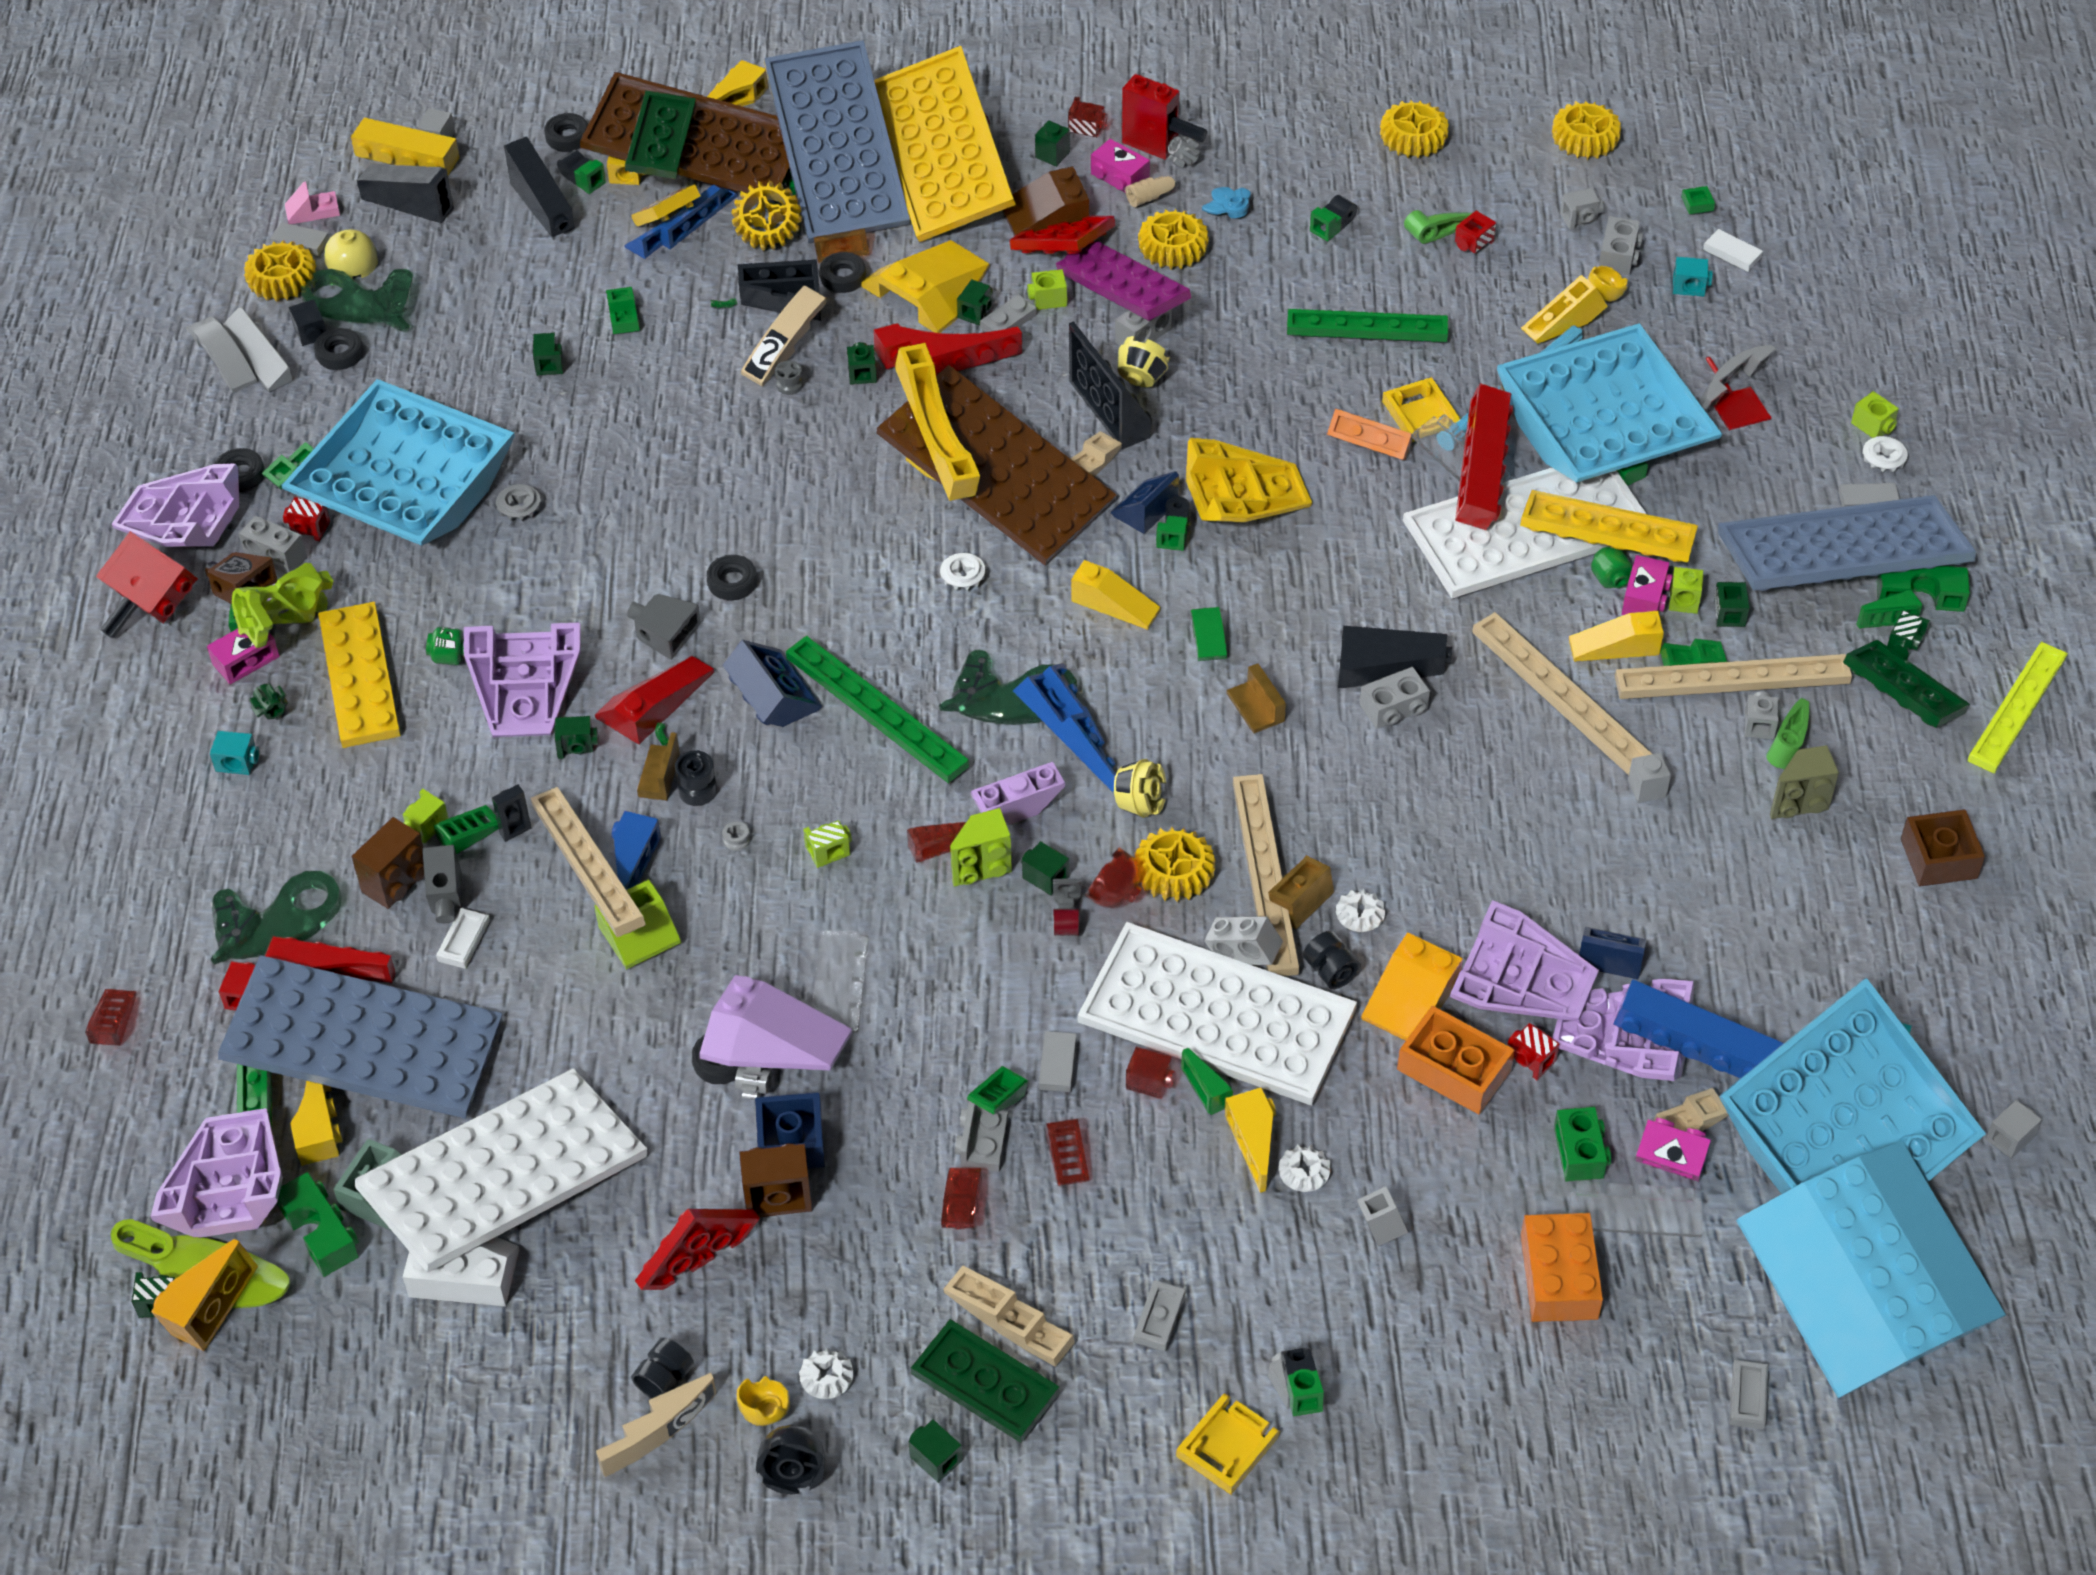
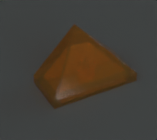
(849, 241)

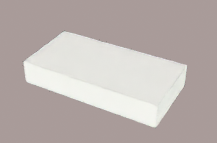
(1733, 250)
(463, 938)

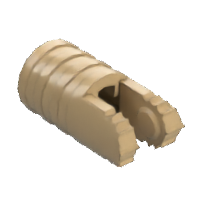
(1148, 190)

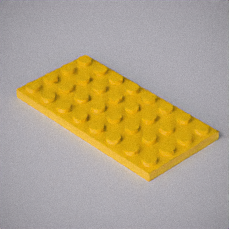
(942, 144)

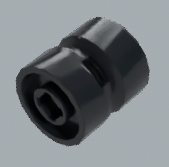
(696, 778)
(1331, 960)
(666, 1365)

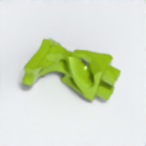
(298, 591)

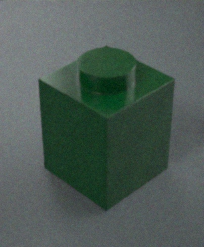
(1052, 143)
(1043, 865)
(935, 1450)

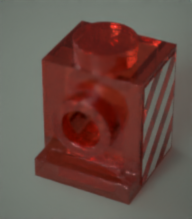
(1086, 118)

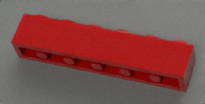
(1484, 457)

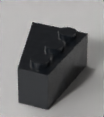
(775, 283)

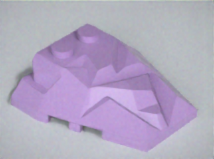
(1610, 1045)

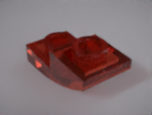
(961, 1198)

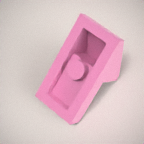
(307, 208)

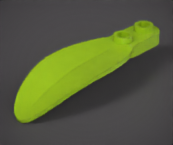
(185, 1251)

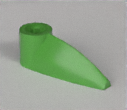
(1433, 227)
(1790, 735)

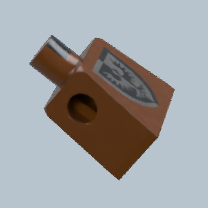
(239, 571)

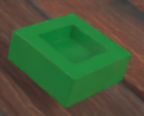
(1698, 200)

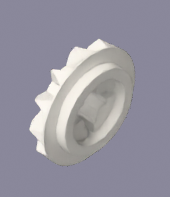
(1887, 446)
(970, 564)
(1370, 918)
(1296, 1177)
(829, 1386)

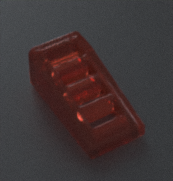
(932, 840)
(111, 1035)
(1066, 1128)

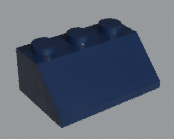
(770, 684)

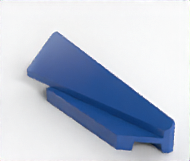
(682, 223)

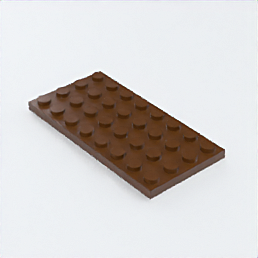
(724, 143)
(1024, 480)

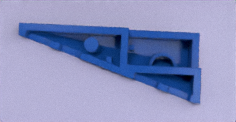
(1061, 711)

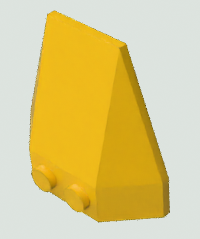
(930, 281)
(1241, 483)

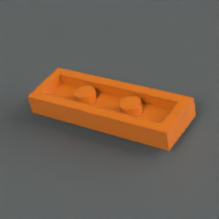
(1370, 434)

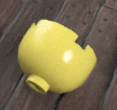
(351, 252)

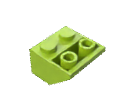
(981, 849)
(647, 941)

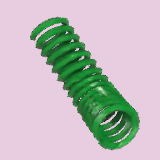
(724, 304)
(660, 729)

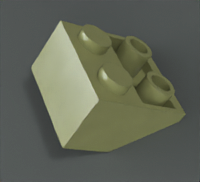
(1805, 784)

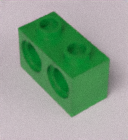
(1575, 1144)

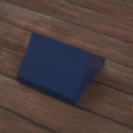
(1147, 502)
(1613, 952)

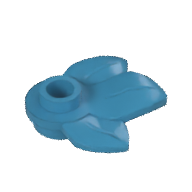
(1229, 201)

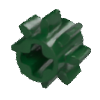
(268, 701)

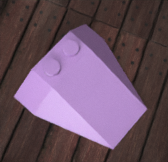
(183, 508)
(522, 676)
(1523, 969)
(770, 1029)
(223, 1177)

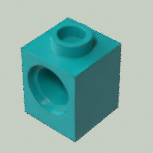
(1691, 276)
(234, 752)

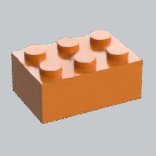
(1455, 1059)
(1561, 1267)

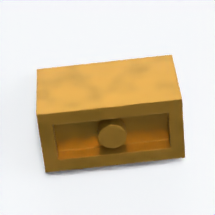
(1258, 700)
(659, 770)
(1303, 890)

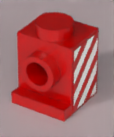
(1470, 237)
(307, 518)
(1534, 1049)

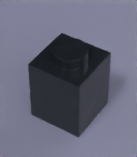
(307, 321)

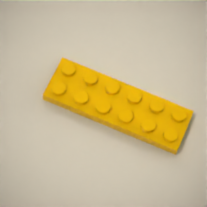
(1609, 526)
(358, 675)

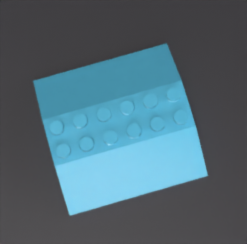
(1604, 404)
(403, 464)
(1844, 1091)
(1869, 1267)

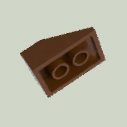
(1048, 201)

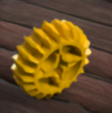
(1414, 129)
(1586, 129)
(746, 217)
(1173, 239)
(279, 270)
(1175, 863)

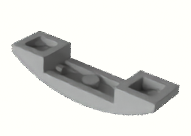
(223, 352)
(1747, 361)

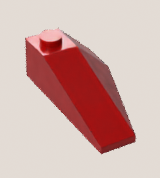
(654, 699)

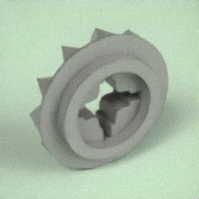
(521, 494)

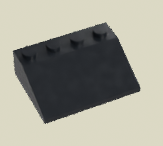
(1106, 392)

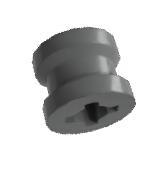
(788, 377)

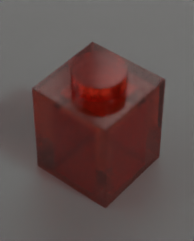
(1149, 1073)

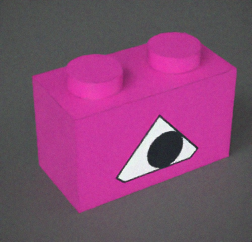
(1119, 165)
(1646, 586)
(237, 656)
(1673, 1149)

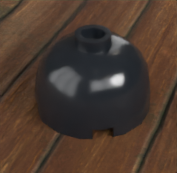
(790, 1459)

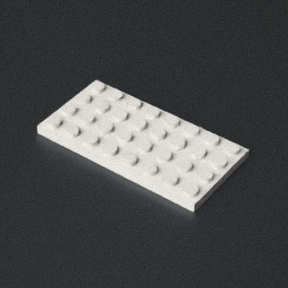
(1477, 558)
(1220, 1009)
(500, 1169)

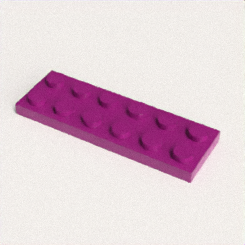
(1123, 280)

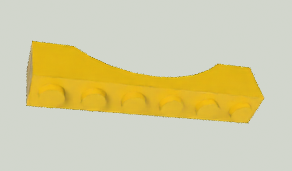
(741, 85)
(921, 388)
(313, 1127)

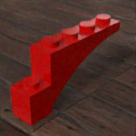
(946, 349)
(318, 955)

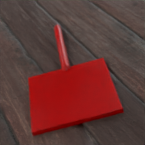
(1740, 406)

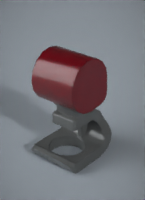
(1066, 916)

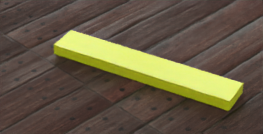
(2017, 707)

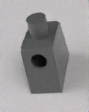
(665, 623)
(443, 882)

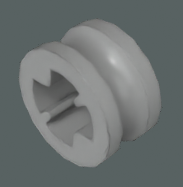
(739, 843)

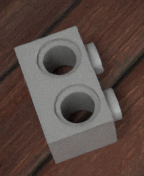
(1620, 243)
(1131, 324)
(273, 541)
(1394, 698)
(1244, 939)

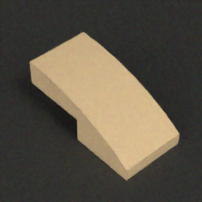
(1097, 453)
(1697, 1112)

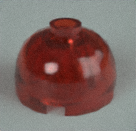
(1116, 881)

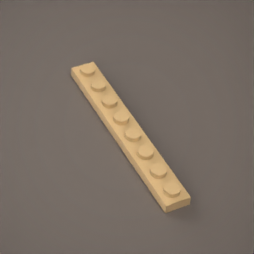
(1732, 676)
(1559, 691)
(588, 862)
(1264, 865)

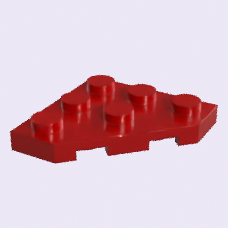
(1063, 236)
(694, 1242)

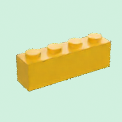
(403, 145)

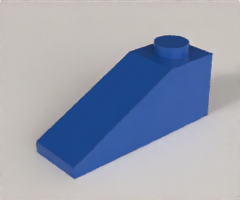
(634, 845)

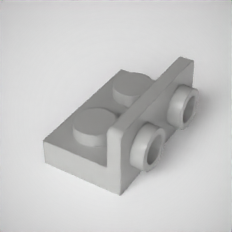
(982, 1138)

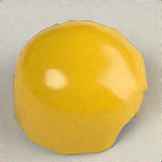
(1608, 282)
(763, 1401)

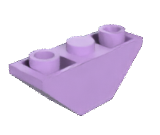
(1021, 794)

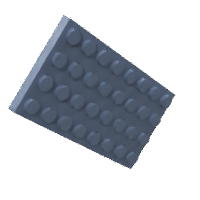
(836, 140)
(1845, 542)
(361, 1036)

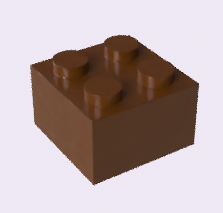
(1942, 847)
(389, 862)
(776, 1180)

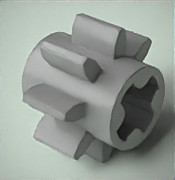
(1183, 151)
(753, 1081)

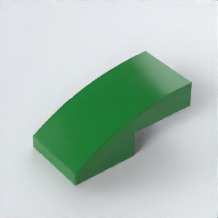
(622, 310)
(282, 467)
(1208, 634)
(1699, 652)

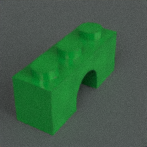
(1943, 583)
(330, 1243)

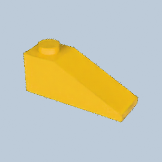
(1573, 306)
(1110, 594)
(1622, 637)
(1251, 1122)

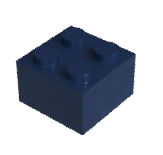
(792, 1121)

